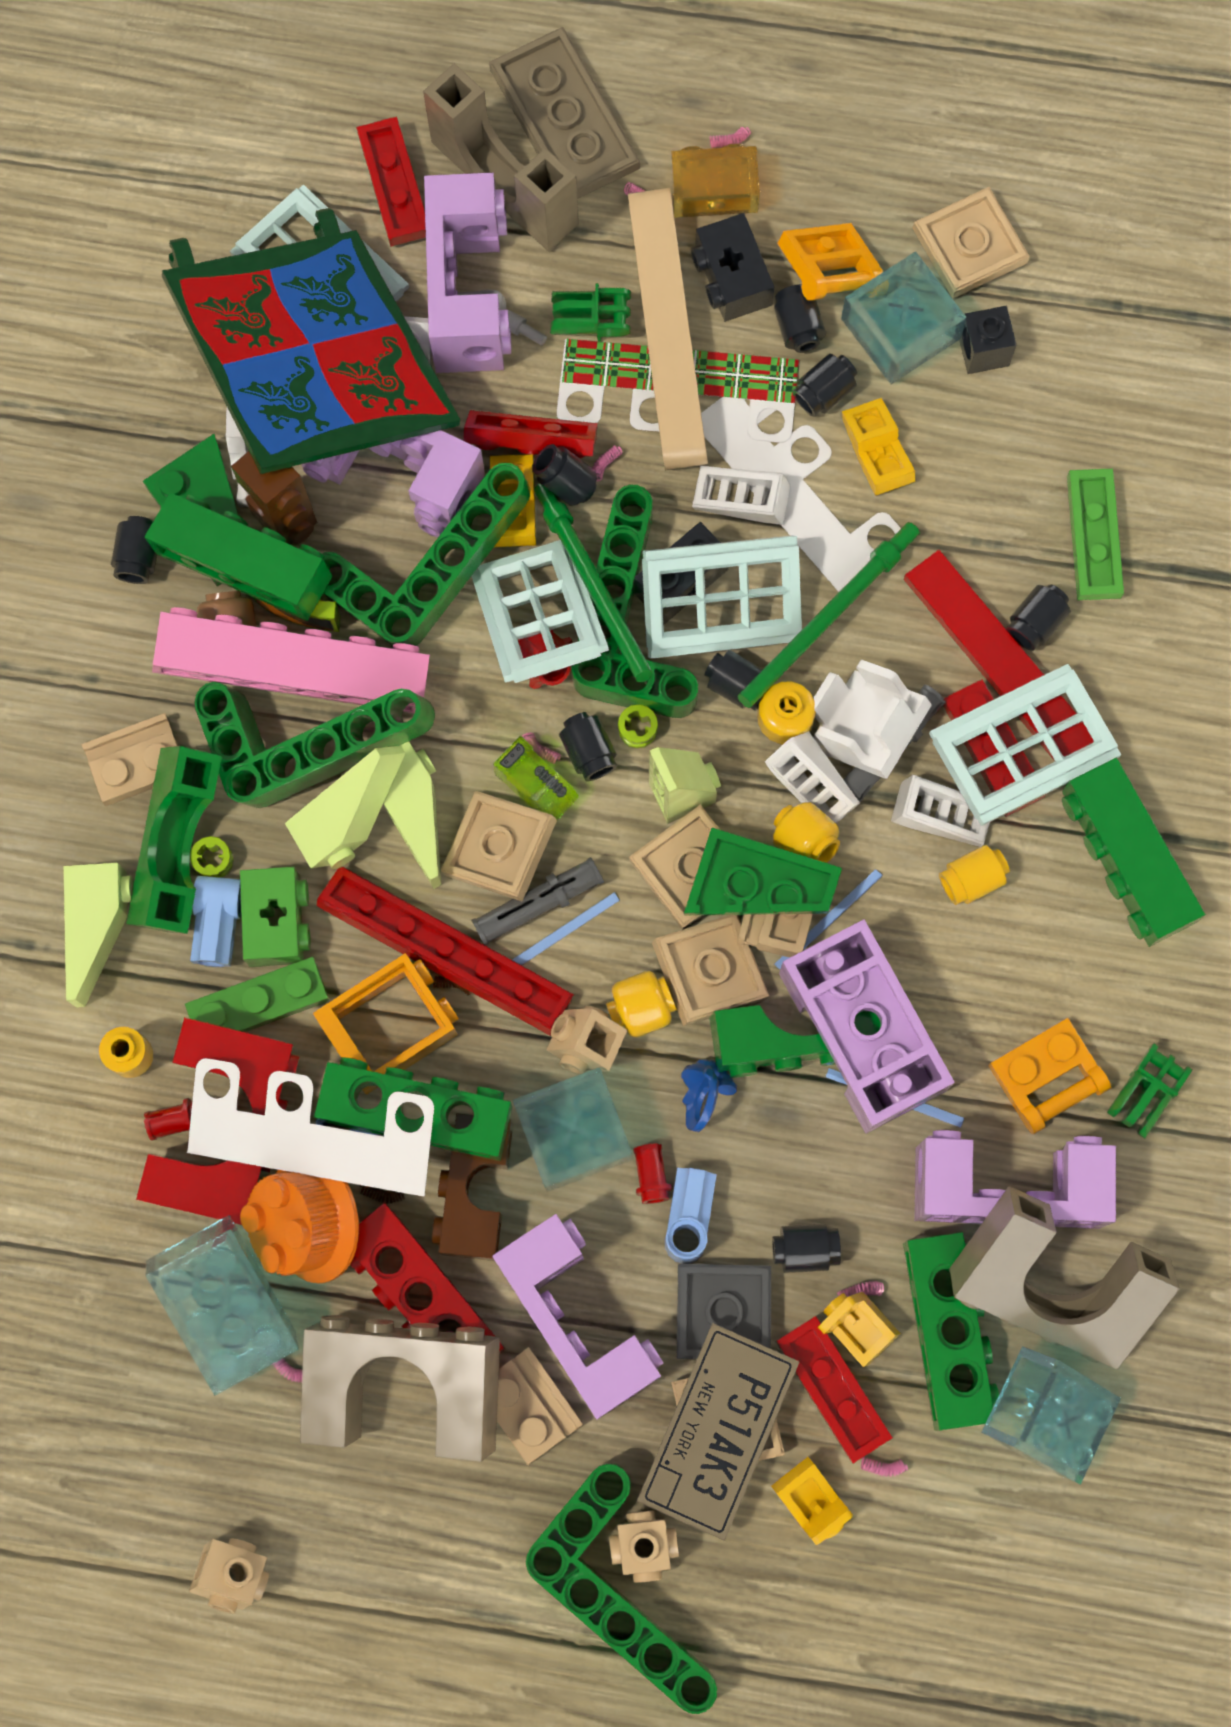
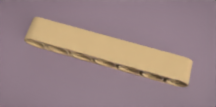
(667, 329)

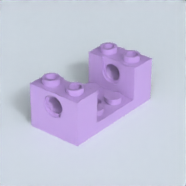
(463, 217)
(445, 477)
(883, 1070)
(1081, 1183)
(535, 1262)

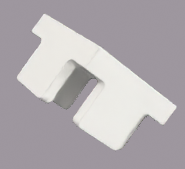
(867, 718)

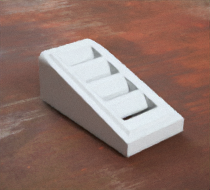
(757, 511)
(814, 759)
(920, 819)

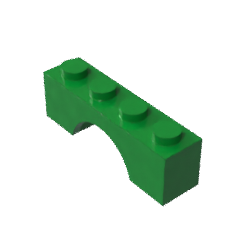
(180, 794)
(748, 1040)

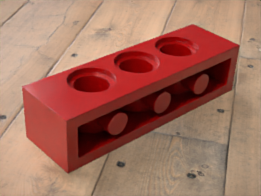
(386, 1231)

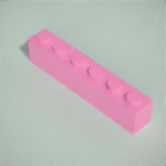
(284, 660)

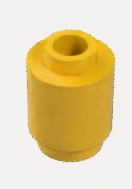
(974, 875)
(135, 1061)

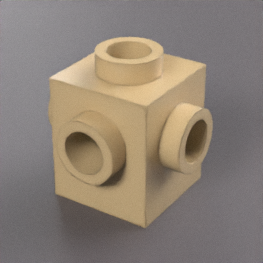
(585, 1040)
(638, 1526)
(213, 1576)

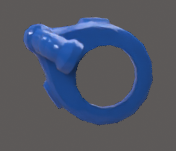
(700, 1079)

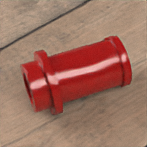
(168, 1120)
(651, 1174)

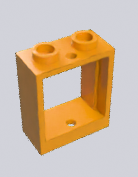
(420, 979)

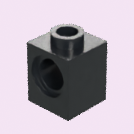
(987, 340)

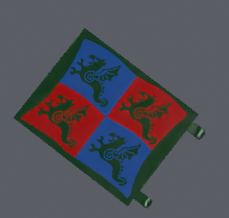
(308, 347)

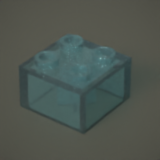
(903, 317)
(573, 1129)
(1051, 1415)

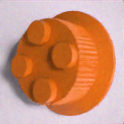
(302, 1225)

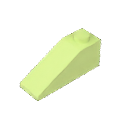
(681, 781)
(413, 810)
(346, 811)
(93, 916)

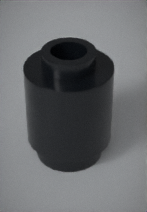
(798, 320)
(825, 384)
(565, 474)
(132, 554)
(1039, 616)
(730, 676)
(588, 746)
(807, 1248)

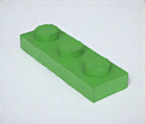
(1095, 534)
(263, 998)

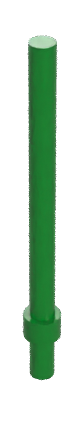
(560, 522)
(883, 559)

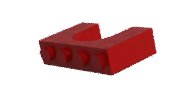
(226, 1186)

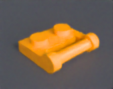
(825, 250)
(1041, 1062)

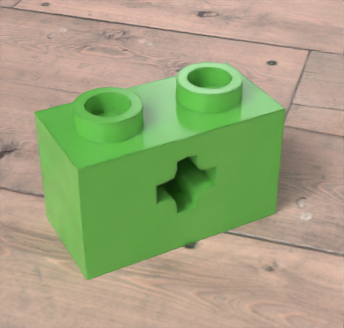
(260, 894)

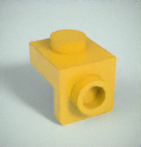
(859, 1326)
(812, 1501)

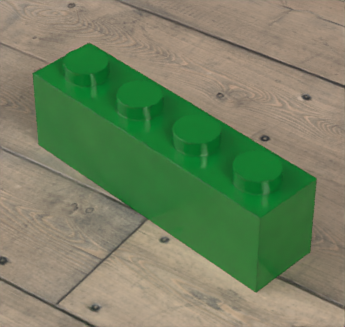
(239, 555)
(1131, 853)

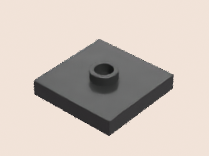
(722, 1295)

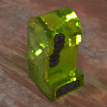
(534, 779)

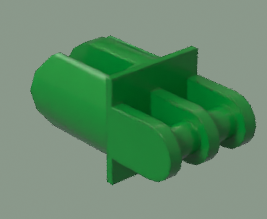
(583, 312)
(1152, 1087)

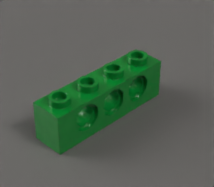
(482, 1138)
(948, 1406)

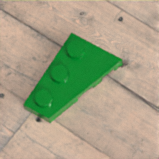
(198, 474)
(759, 879)

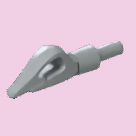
(516, 322)

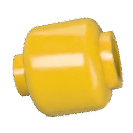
(773, 709)
(806, 832)
(641, 1004)

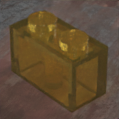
(715, 181)

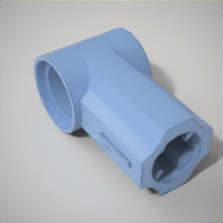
(216, 911)
(690, 1211)

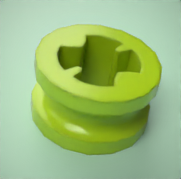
(645, 715)
(213, 845)

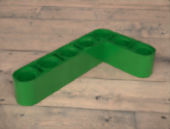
(432, 566)
(621, 572)
(306, 748)
(609, 1599)

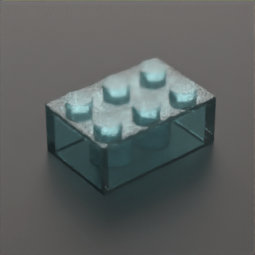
(221, 1305)

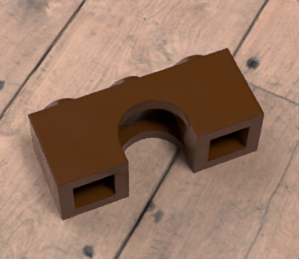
(277, 499)
(464, 1228)

